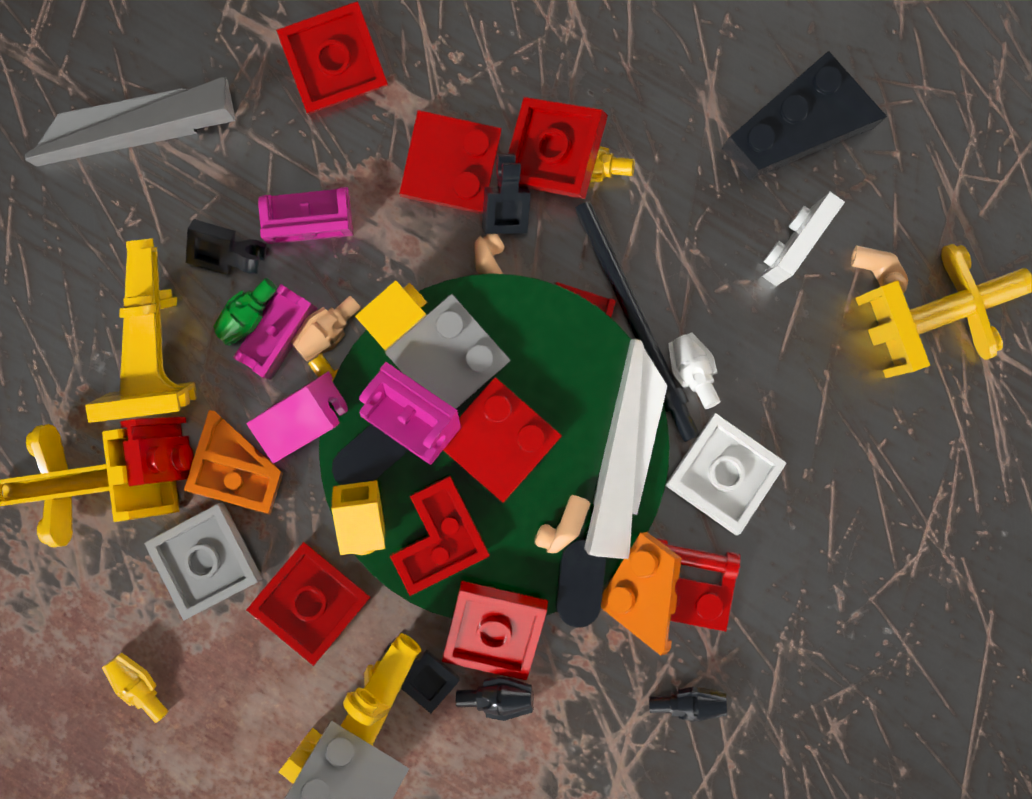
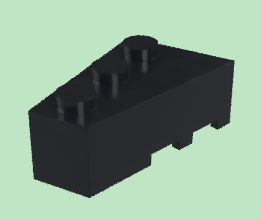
(804, 118)

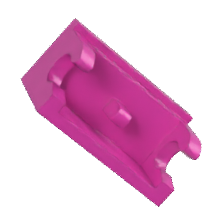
(305, 216)
(271, 340)
(409, 413)
(298, 418)

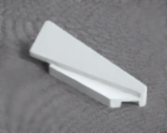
(626, 455)

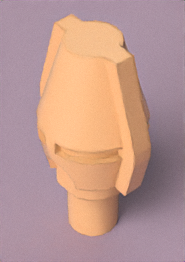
(323, 329)

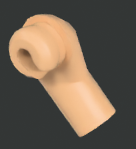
(484, 251)
(883, 264)
(568, 529)

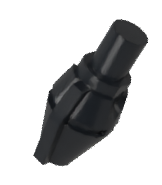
(499, 698)
(691, 704)

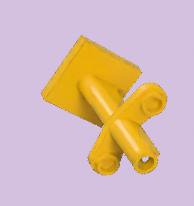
(902, 326)
(142, 377)
(58, 485)
(367, 706)

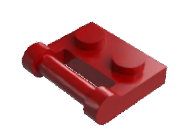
(704, 602)

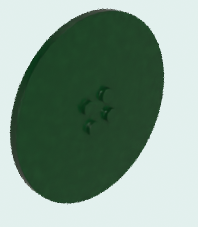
(569, 372)

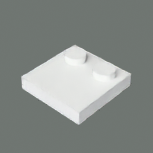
(808, 228)
(725, 474)

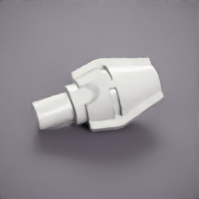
(694, 367)

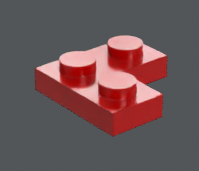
(451, 540)

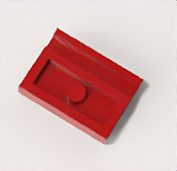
(156, 450)

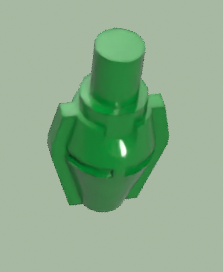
(243, 313)

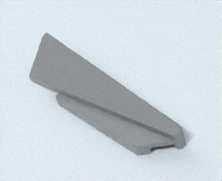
(134, 122)

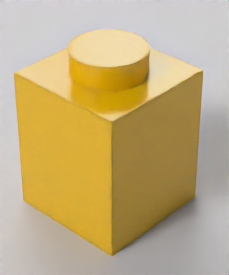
(393, 313)
(358, 518)

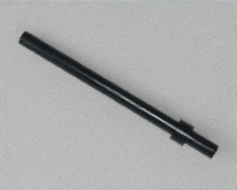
(675, 396)

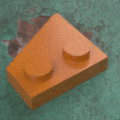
(232, 468)
(644, 592)

